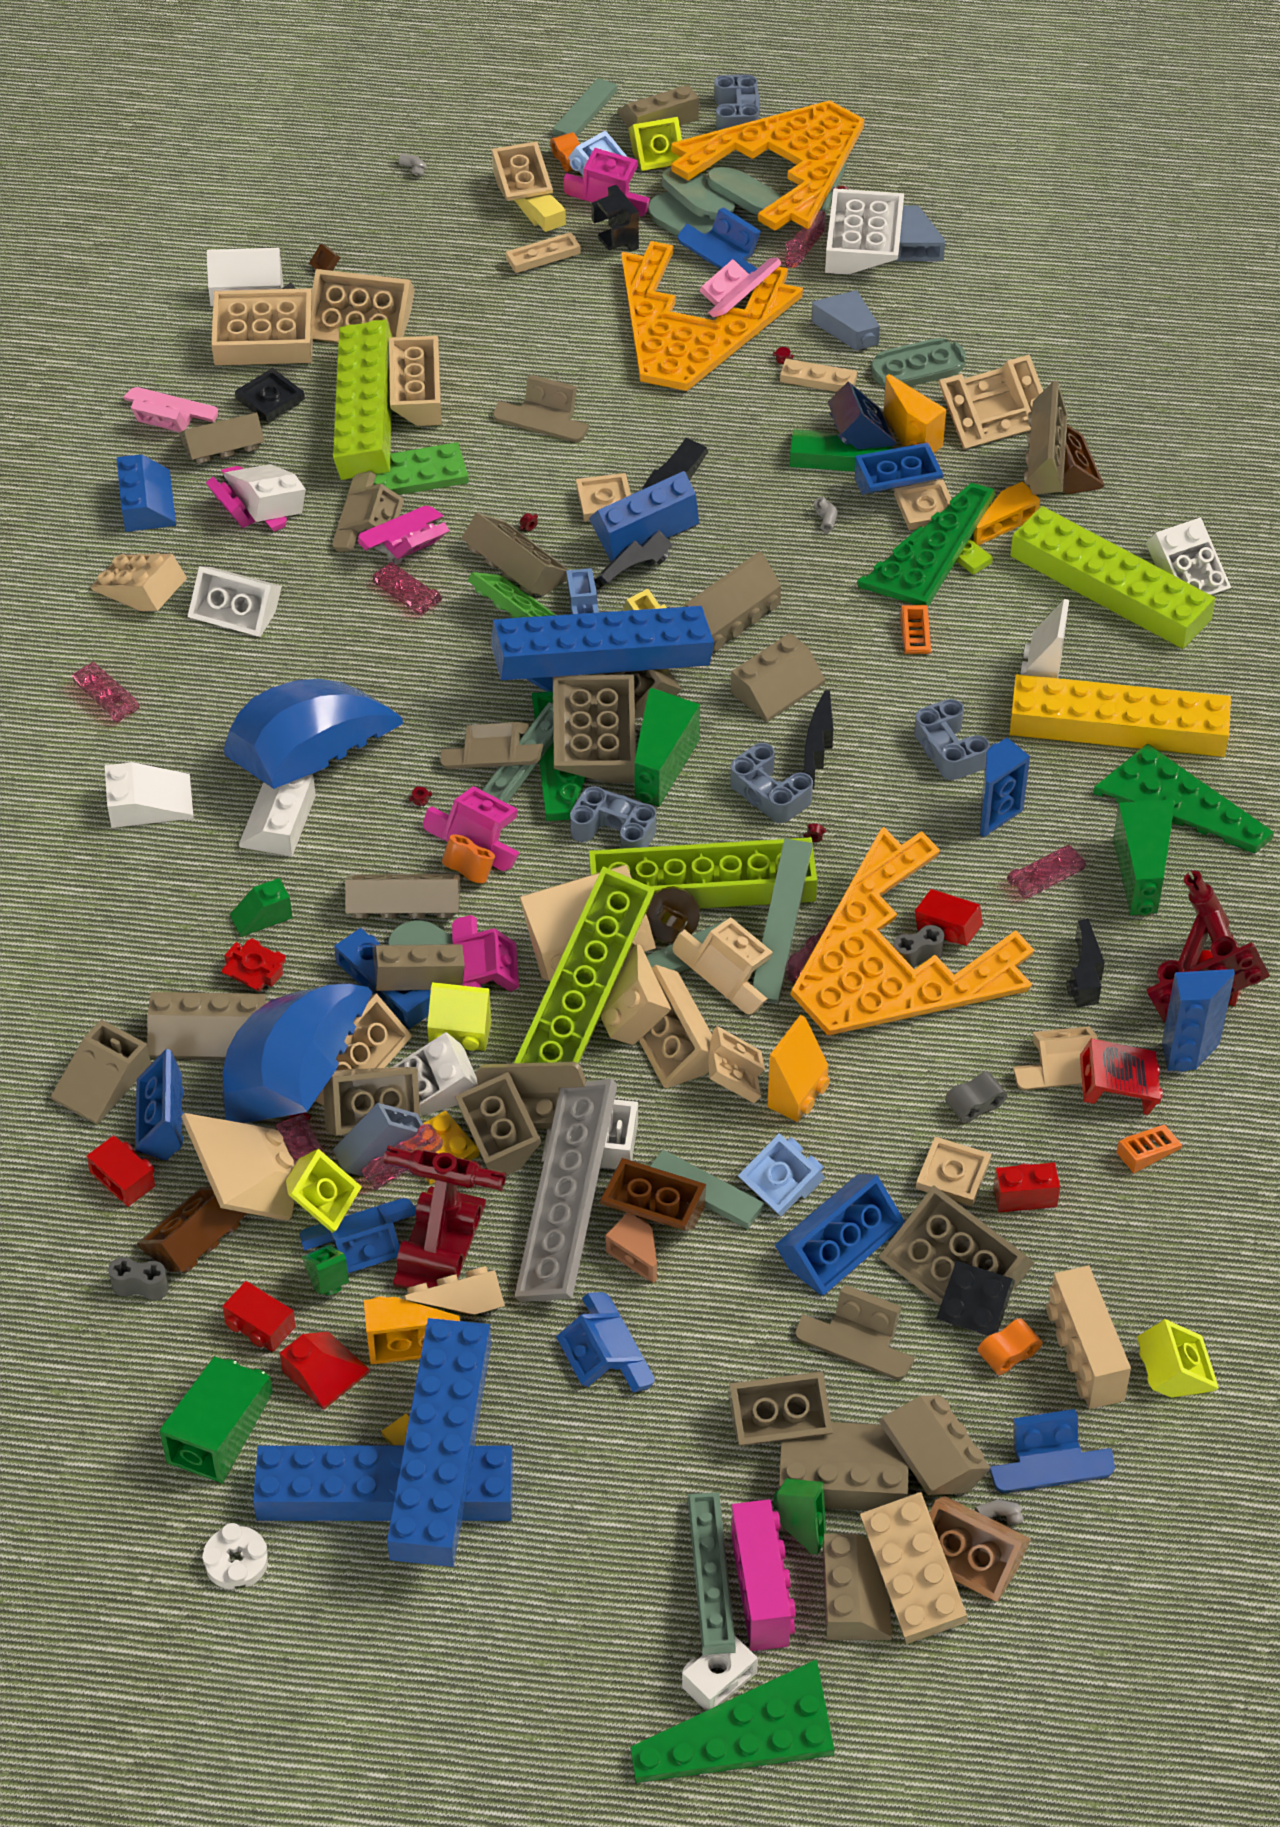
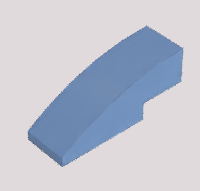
(582, 591)

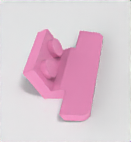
(733, 284)
(167, 410)

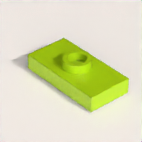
(974, 558)

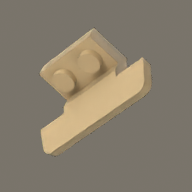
(726, 961)
(1058, 1059)

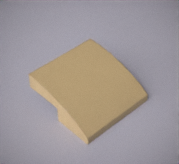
(735, 1064)

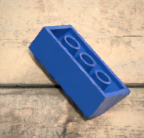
(662, 507)
(1195, 1017)
(841, 1233)

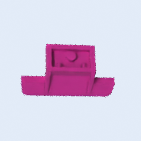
(603, 171)
(234, 505)
(406, 533)
(479, 819)
(486, 955)

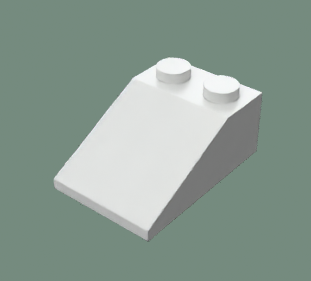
(268, 491)
(1046, 645)
(146, 794)

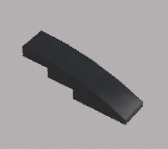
(819, 736)

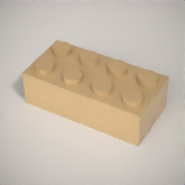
(1088, 1337)
(913, 1568)

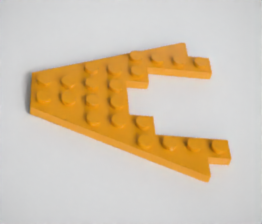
(811, 137)
(684, 348)
(864, 981)

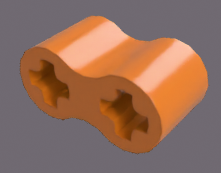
(562, 148)
(468, 858)
(1009, 1346)

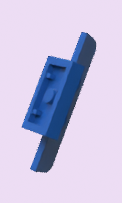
(726, 241)
(363, 1236)
(603, 1342)
(1049, 1455)

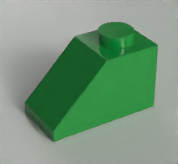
(262, 908)
(326, 1270)
(802, 1511)

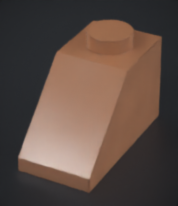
(633, 1245)

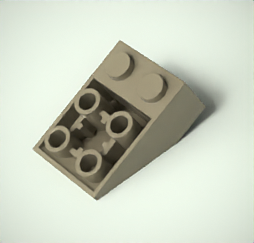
(101, 1071)

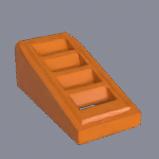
(915, 612)
(1137, 1162)

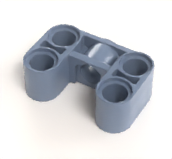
(736, 99)
(936, 733)
(777, 800)
(603, 808)

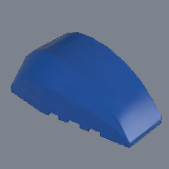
(303, 726)
(289, 1051)

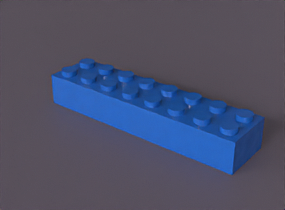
(601, 642)
(439, 1443)
(363, 1482)

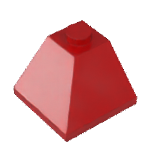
(321, 1367)

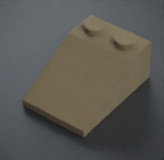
(356, 1091)

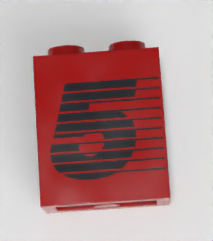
(1120, 1071)

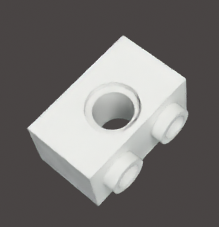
(711, 1688)

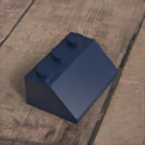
(859, 419)

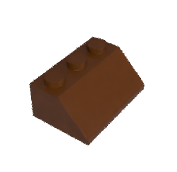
(1079, 466)
(655, 1195)
(190, 1231)

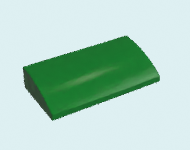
(824, 451)

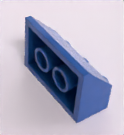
(896, 468)
(145, 493)
(1003, 785)
(159, 1108)

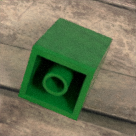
(665, 744)
(1142, 850)
(215, 1418)

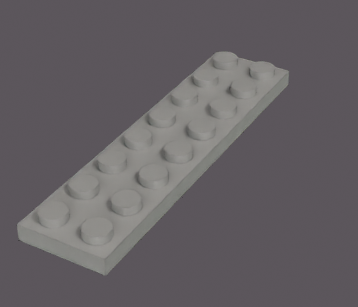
(566, 1192)

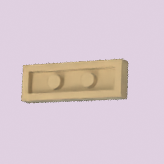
(543, 252)
(816, 375)

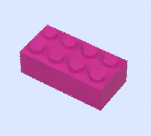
(761, 1575)

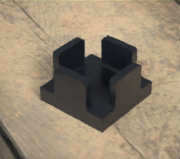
(621, 217)

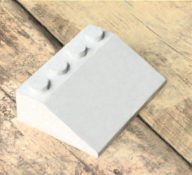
(863, 230)

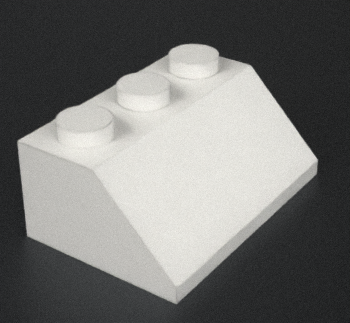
(243, 270)
(233, 600)
(279, 817)

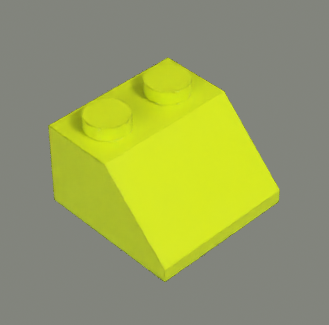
(653, 142)
(461, 1013)
(322, 1188)
(1176, 1360)

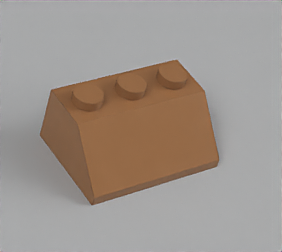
(977, 1548)

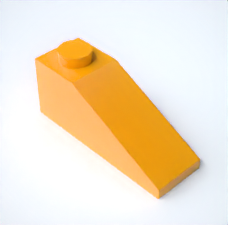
(1006, 512)

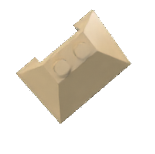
(992, 402)
(243, 1165)

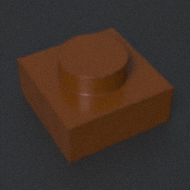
(324, 258)

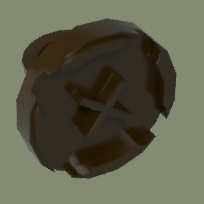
(672, 912)

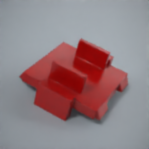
(253, 964)

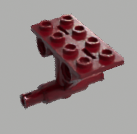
(1226, 953)
(443, 1215)

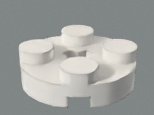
(231, 1540)

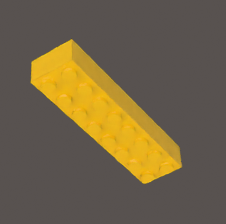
(1120, 715)

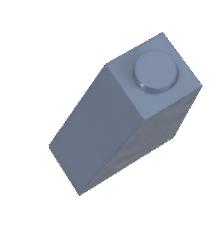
(919, 237)
(847, 320)
(373, 1134)

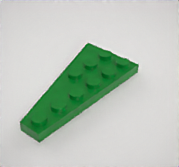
(929, 553)
(1155, 777)
(559, 787)
(758, 1728)

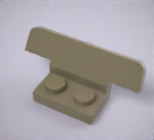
(545, 410)
(365, 508)
(491, 747)
(537, 1085)
(859, 1333)

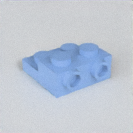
(582, 152)
(782, 1174)

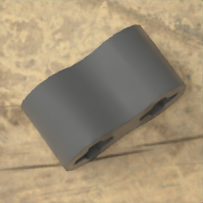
(920, 946)
(976, 1097)
(138, 1278)

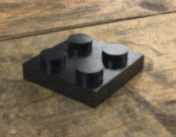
(269, 394)
(975, 1299)

